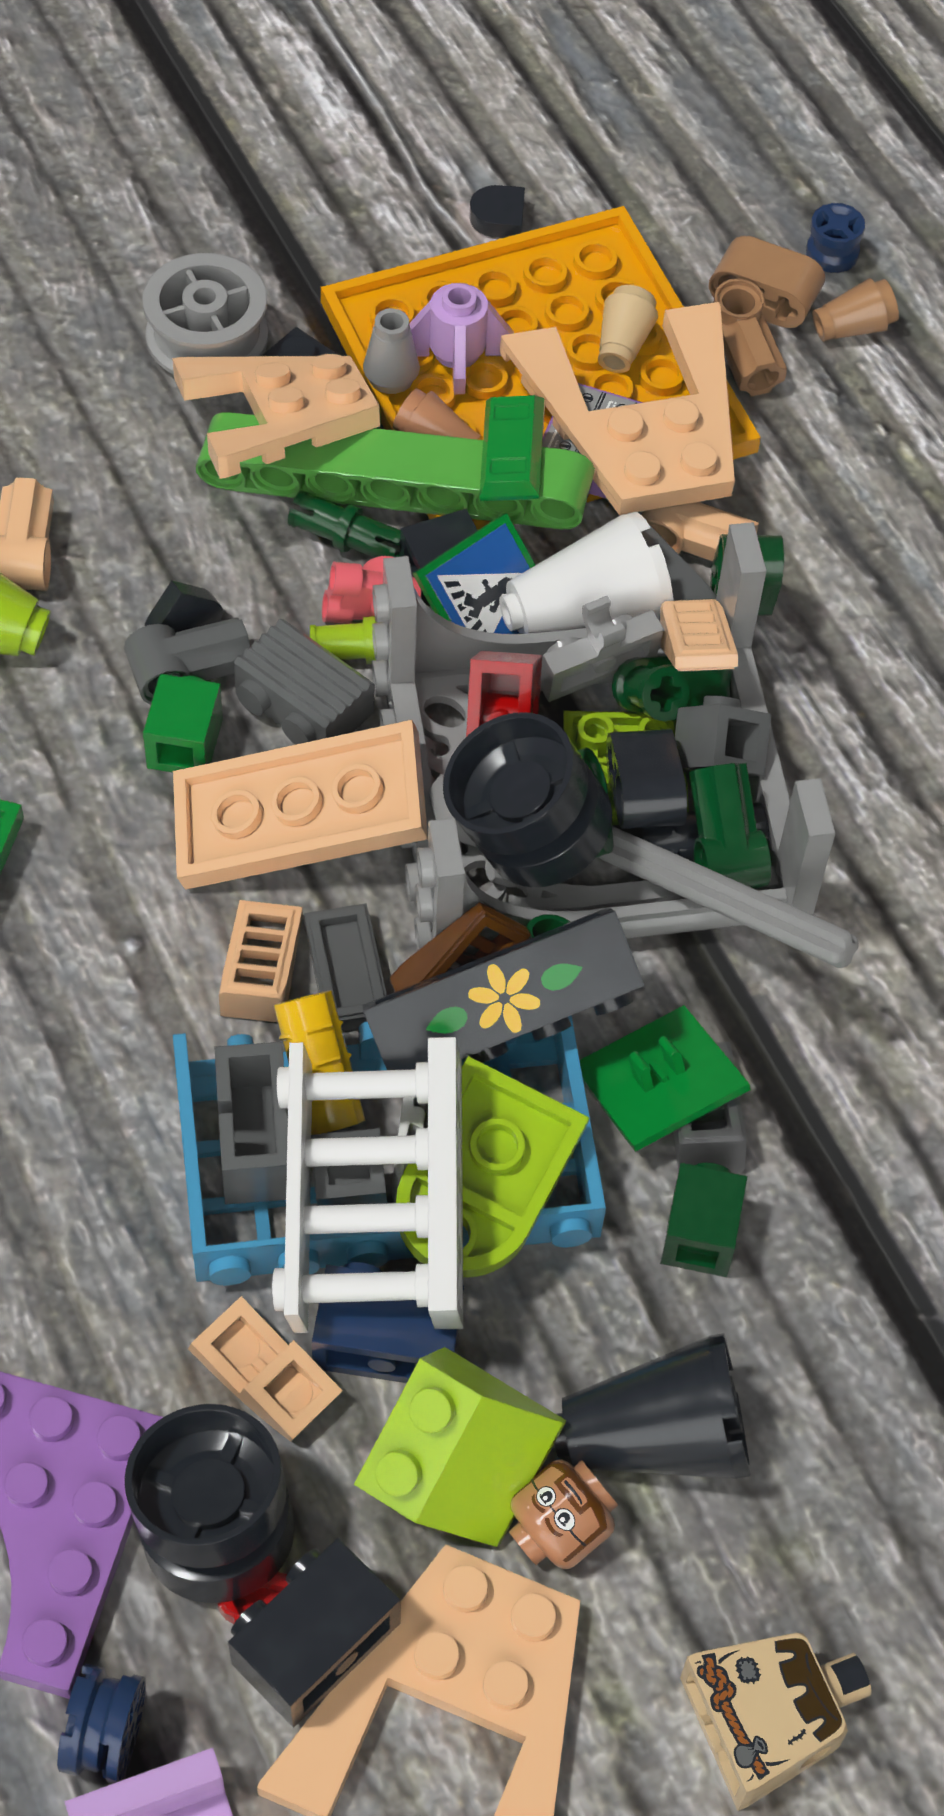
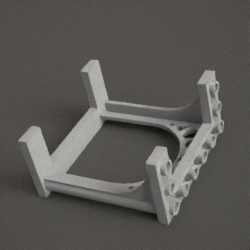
(428, 662)

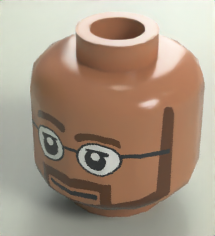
(562, 1514)

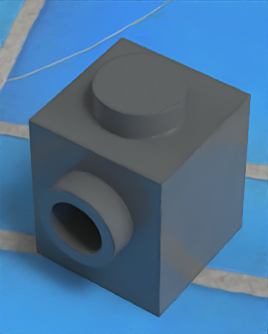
(722, 734)

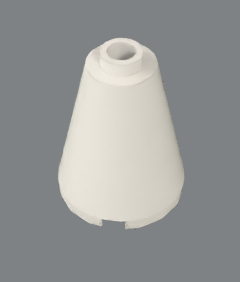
(601, 564)

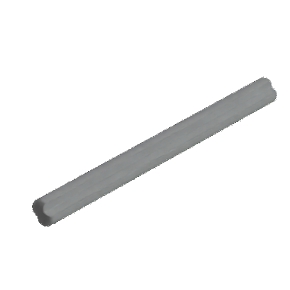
(732, 899)

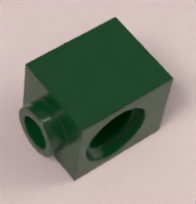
(704, 1218)

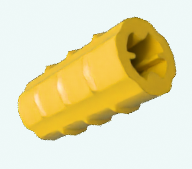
(317, 1025)

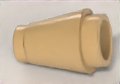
(625, 326)

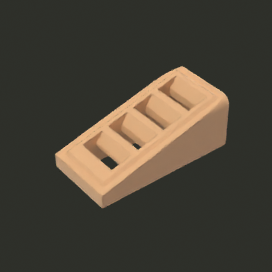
(697, 635)
(251, 999)

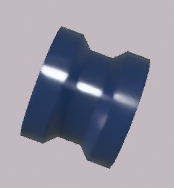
(835, 237)

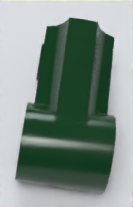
(728, 825)

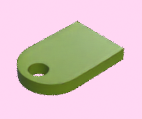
(510, 1165)

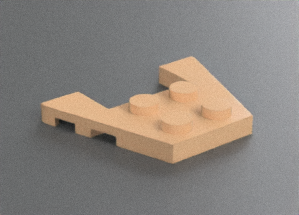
(290, 398)

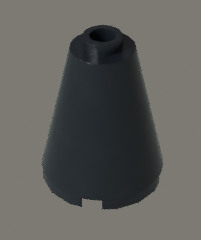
(661, 1417)

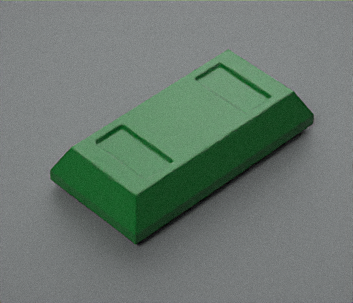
(512, 448)

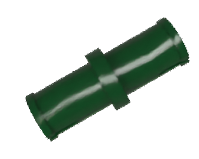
(344, 526)

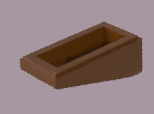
(452, 942)

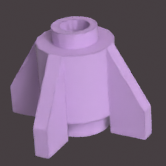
(458, 329)

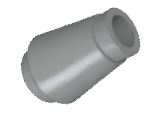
(391, 353)

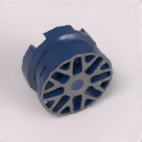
(102, 1724)

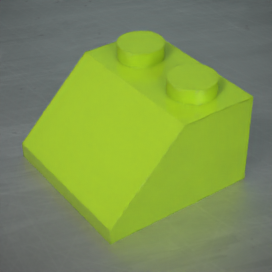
(458, 1449)

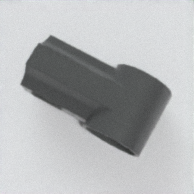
(197, 652)

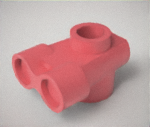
(351, 590)

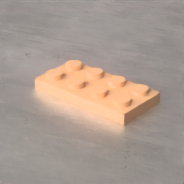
(299, 805)

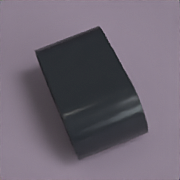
(646, 779)

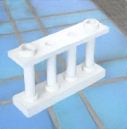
(431, 1216)

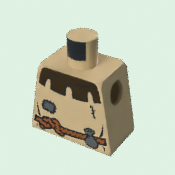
(770, 1709)

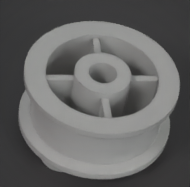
(205, 309)

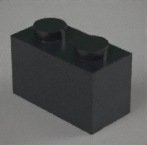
(313, 1630)

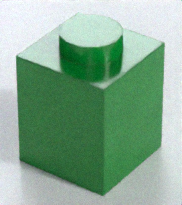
(182, 723)

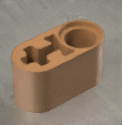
(784, 276)

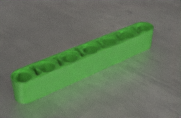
(405, 475)

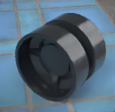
(527, 799)
(210, 1502)

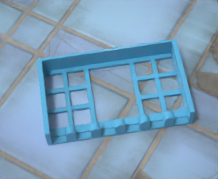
(239, 1261)

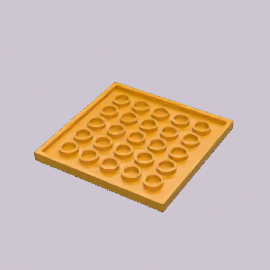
(534, 283)

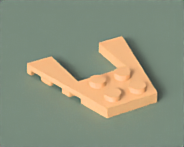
(648, 450)
(466, 1644)

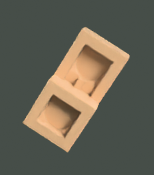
(263, 1370)

